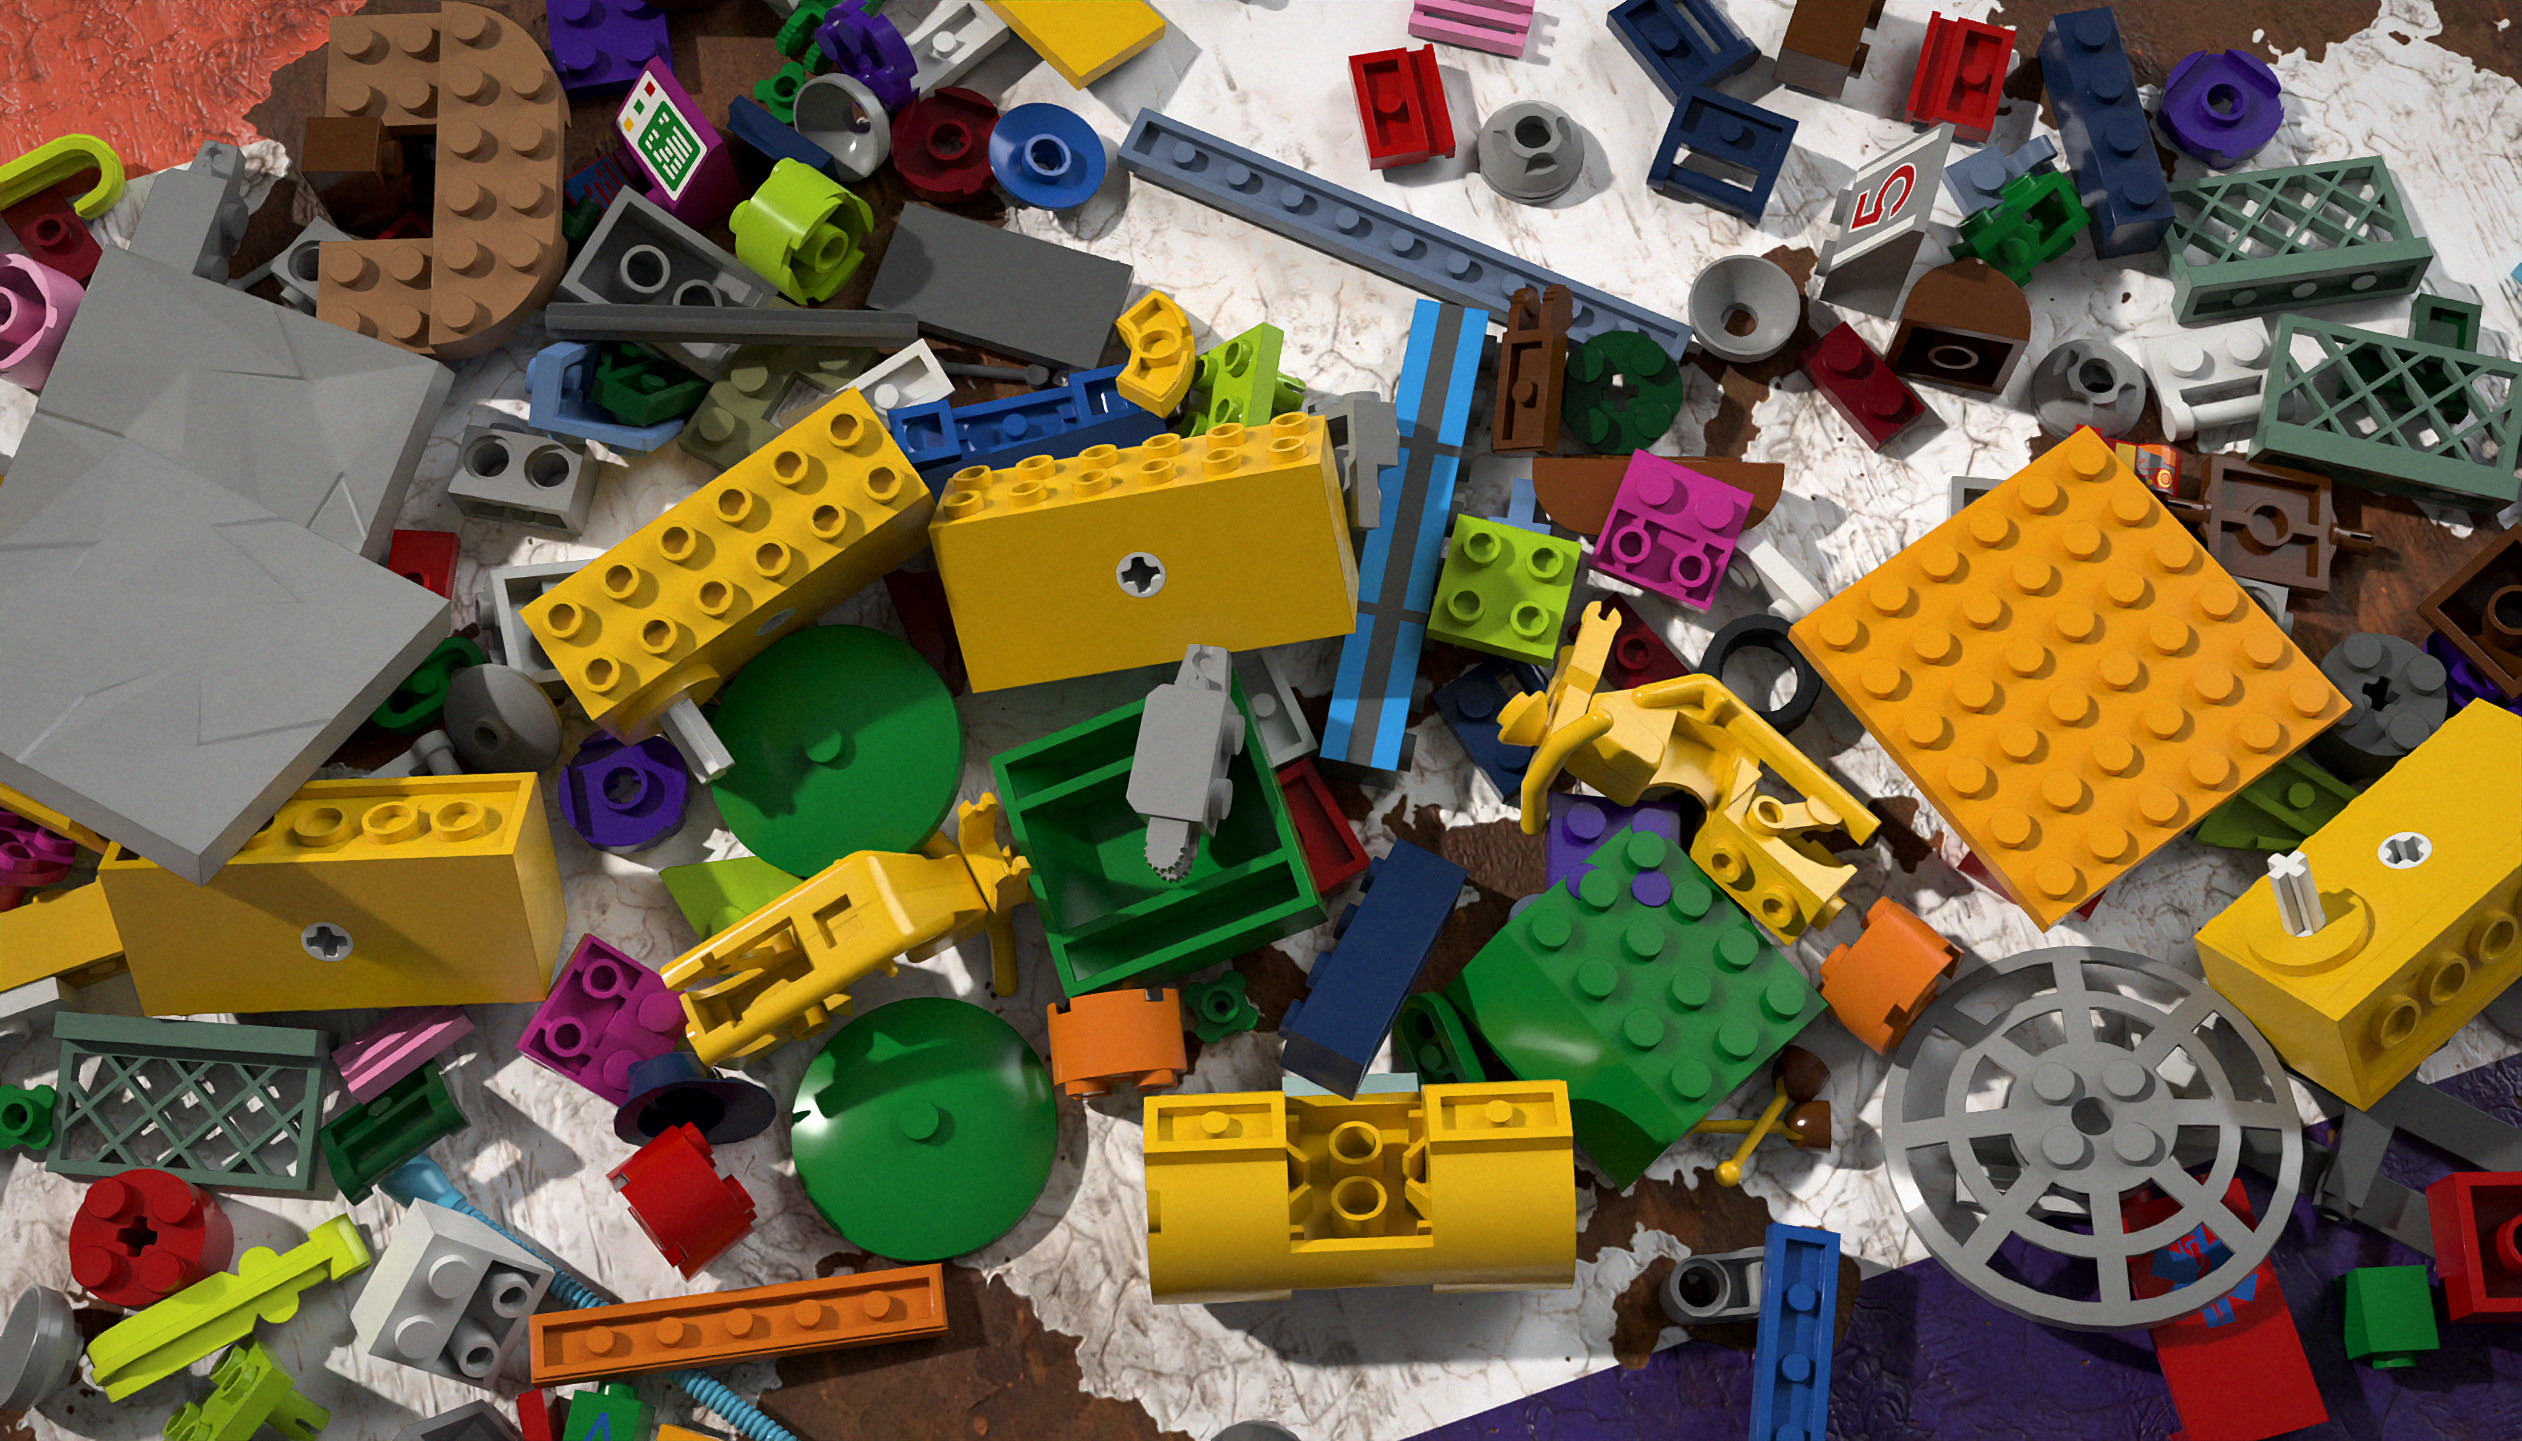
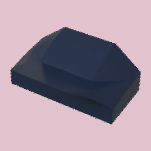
(766, 140)

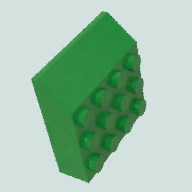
(1098, 898)
(1635, 1003)

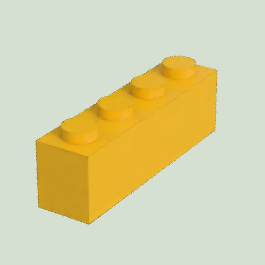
(61, 937)

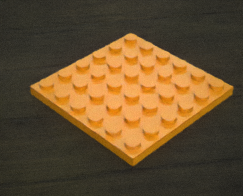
(2067, 676)

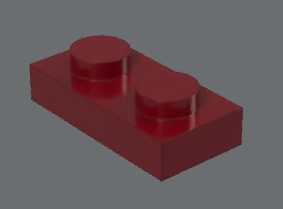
(1859, 386)

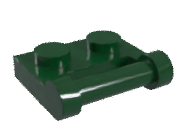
(391, 1130)

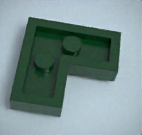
(2434, 322)

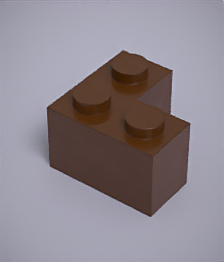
(361, 171)

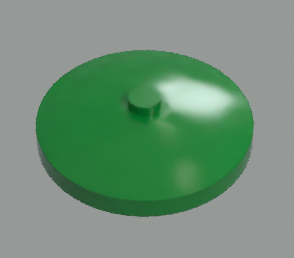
(837, 749)
(925, 1130)

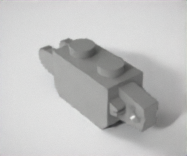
(195, 214)
(1184, 760)

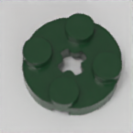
(1647, 416)

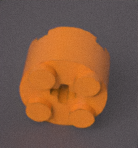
(1886, 975)
(1116, 1041)

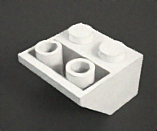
(449, 1296)

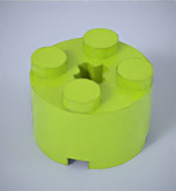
(801, 232)

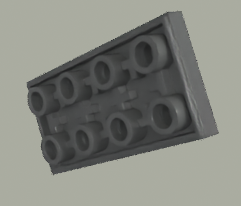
(1001, 289)

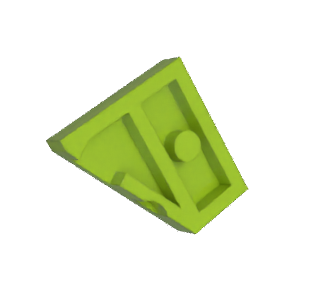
(2277, 810)
(725, 891)

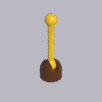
(1795, 1078)
(1804, 1126)

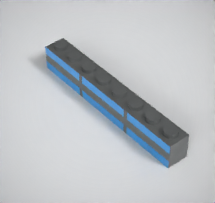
(1403, 558)

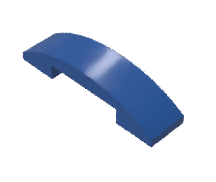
(939, 436)

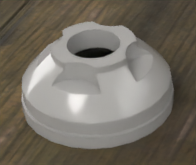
(826, 118)
(1524, 172)
(1749, 286)
(2063, 401)
(38, 1348)

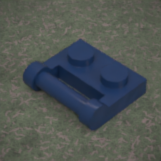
(1672, 49)
(1727, 133)
(1471, 710)

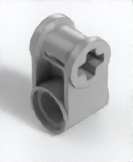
(1732, 1284)

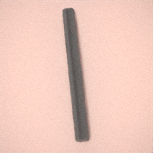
(730, 325)

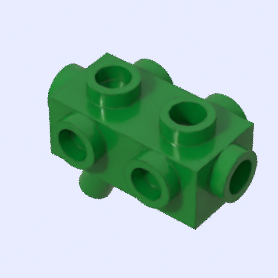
(2016, 244)

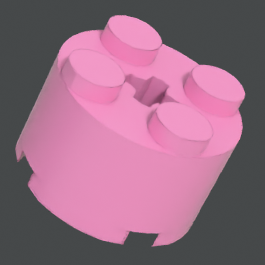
(34, 318)

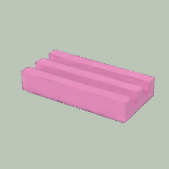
(1505, 14)
(398, 1046)

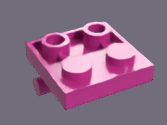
(1670, 531)
(602, 1020)

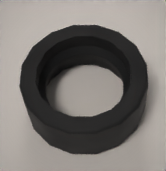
(1770, 633)

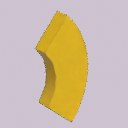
(1160, 356)

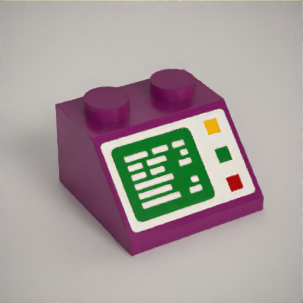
(674, 150)

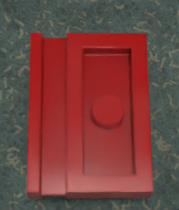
(1960, 76)
(1401, 107)

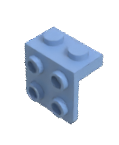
(560, 402)

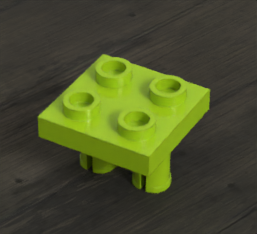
(1241, 383)
(1504, 590)
(245, 1390)

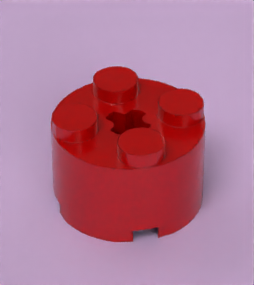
(683, 1200)
(120, 1218)

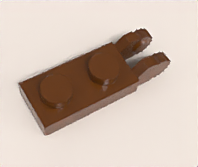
(1532, 373)

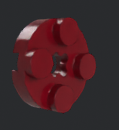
(919, 163)

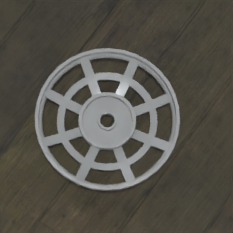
(2086, 1166)

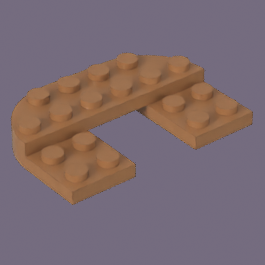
(496, 179)

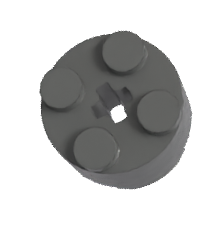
(2395, 703)

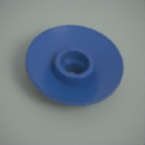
(1050, 137)

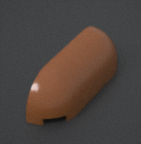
(1582, 487)

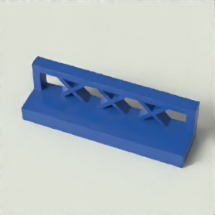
(1794, 1334)

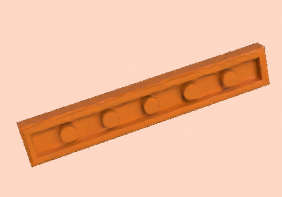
(736, 1326)

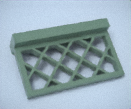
(2297, 273)
(2381, 466)
(193, 1042)

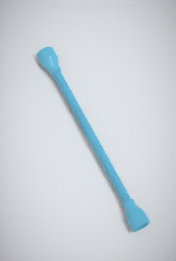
(427, 1181)

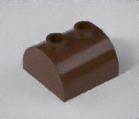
(1961, 328)
(2482, 613)

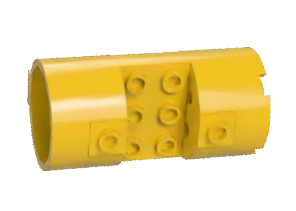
(1365, 1192)

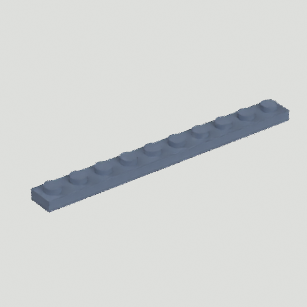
(1371, 231)

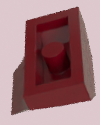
(928, 622)

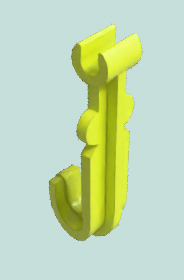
(59, 161)
(221, 1309)

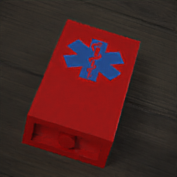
(2236, 1363)

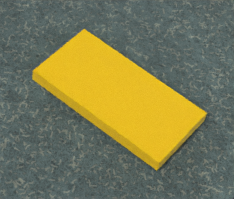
(1082, 35)

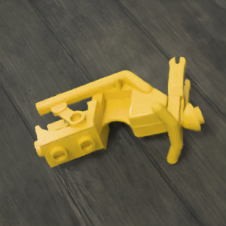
(1702, 741)
(845, 927)

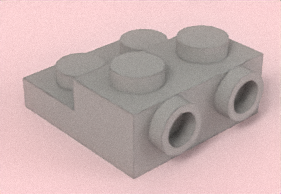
(1363, 443)
(497, 610)

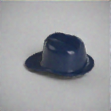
(681, 1090)

